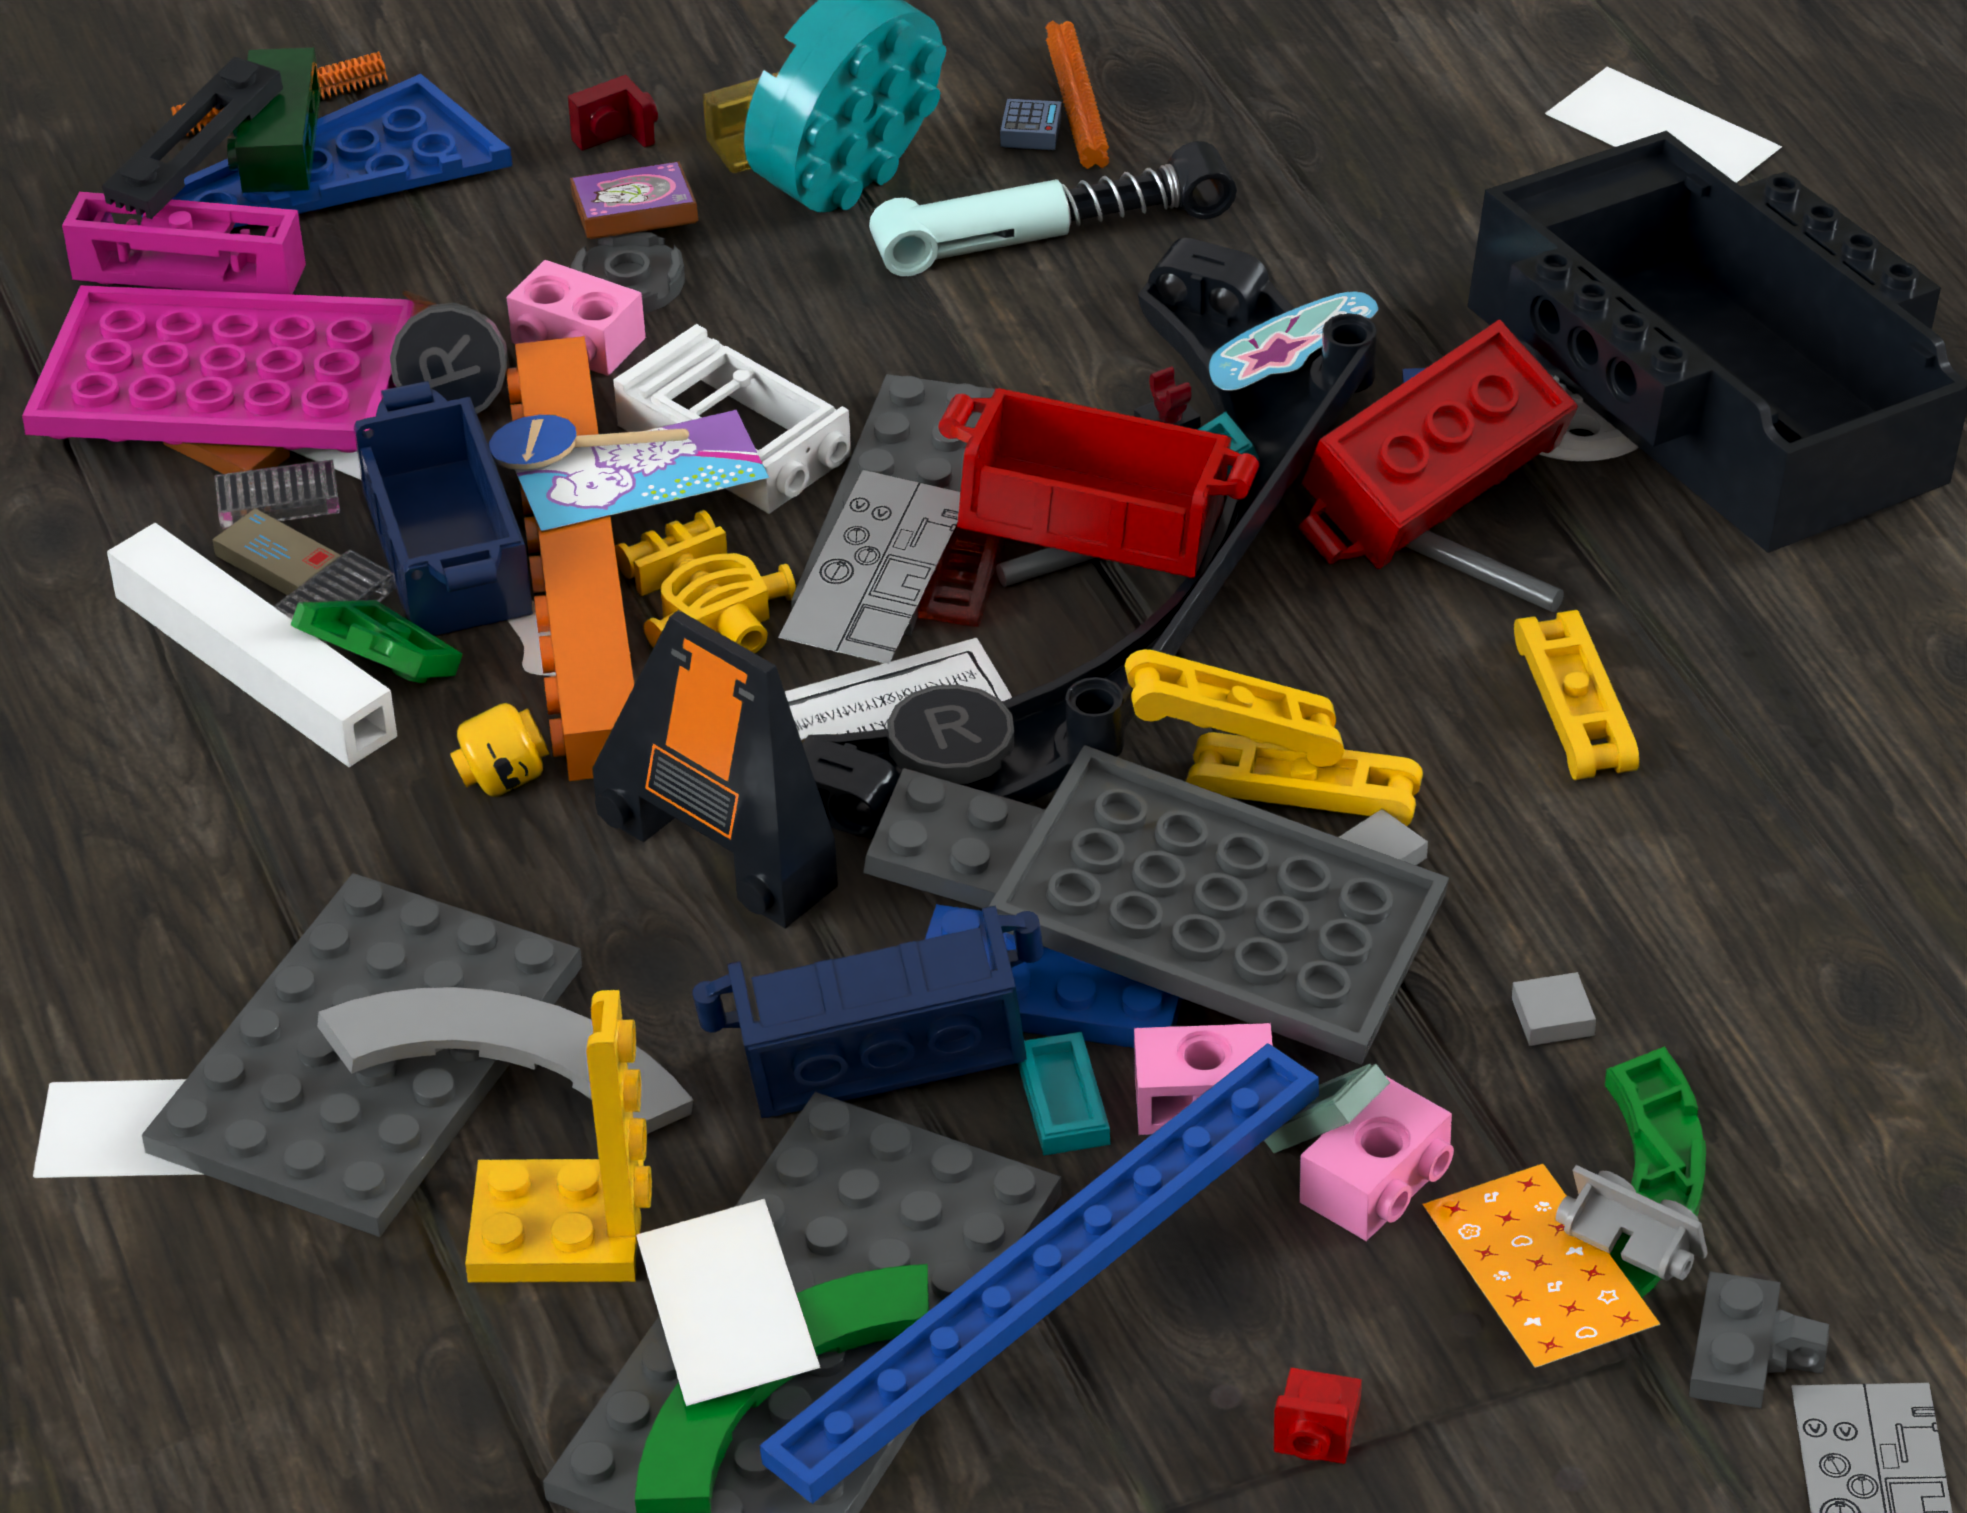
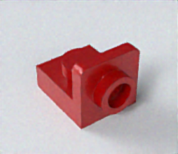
(1316, 1415)

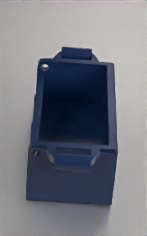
(441, 512)
(879, 1015)

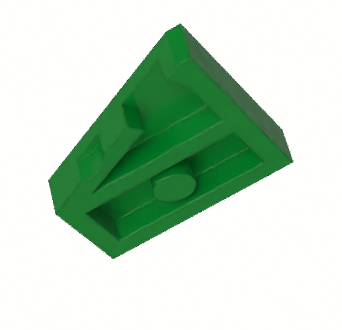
(379, 635)

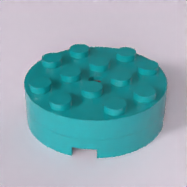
(844, 100)

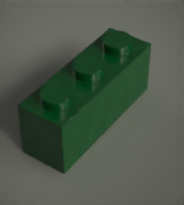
(279, 142)

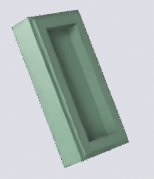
(1335, 1106)

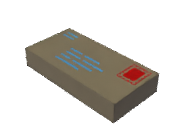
(272, 551)

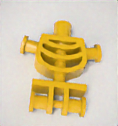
(704, 580)

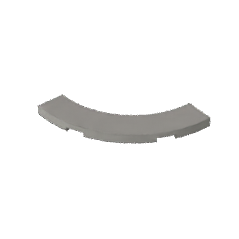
(497, 1025)

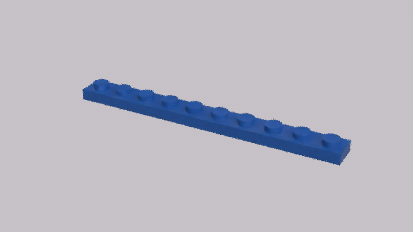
(1037, 1274)

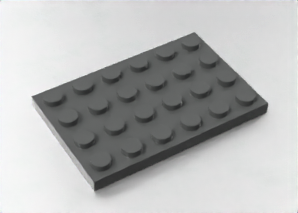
(1222, 903)
(283, 1109)

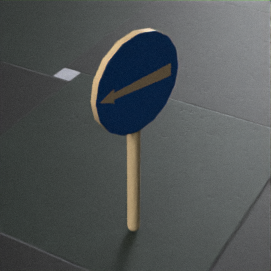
(549, 438)

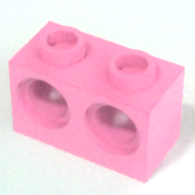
(570, 304)

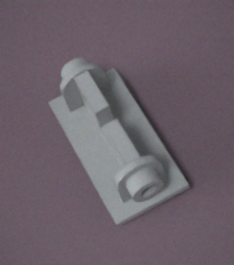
(1661, 1233)

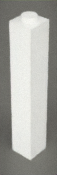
(253, 644)

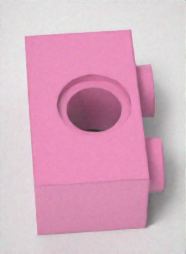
(1184, 1063)
(1377, 1161)

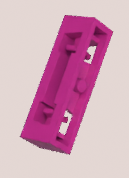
(185, 246)

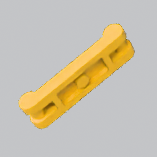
(1577, 694)
(1233, 704)
(1279, 775)

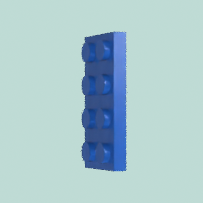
(1071, 995)

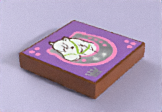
(634, 200)

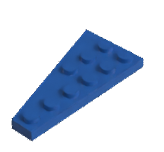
(371, 149)

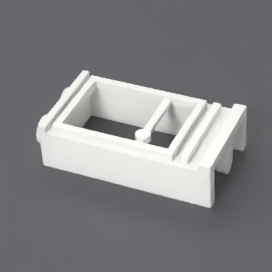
(816, 431)

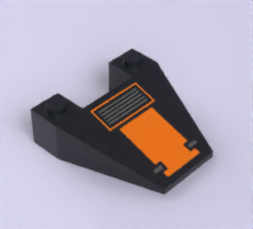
(721, 752)

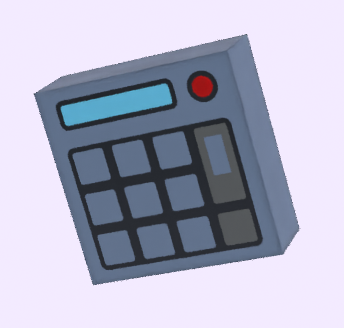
(1031, 124)

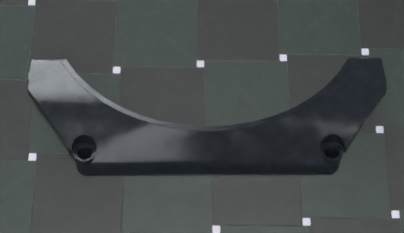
(1197, 303)

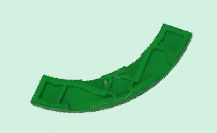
(1664, 1138)
(691, 1440)

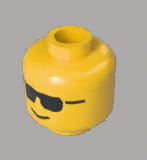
(500, 750)

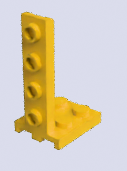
(572, 1214)

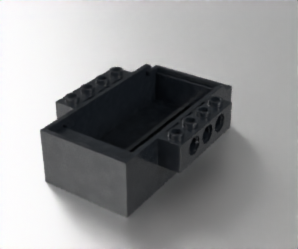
(1728, 333)

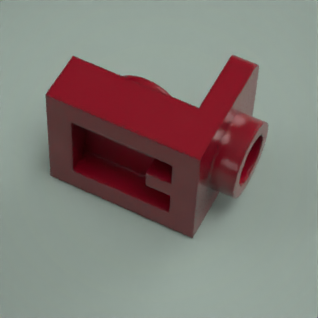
(612, 112)

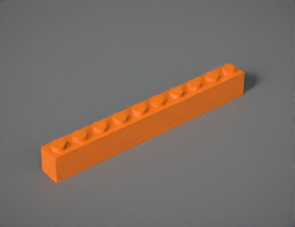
(575, 571)

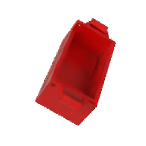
(1433, 446)
(1093, 479)

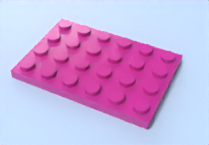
(216, 367)

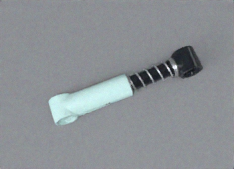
(917, 235)

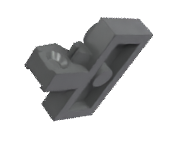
(1747, 1338)

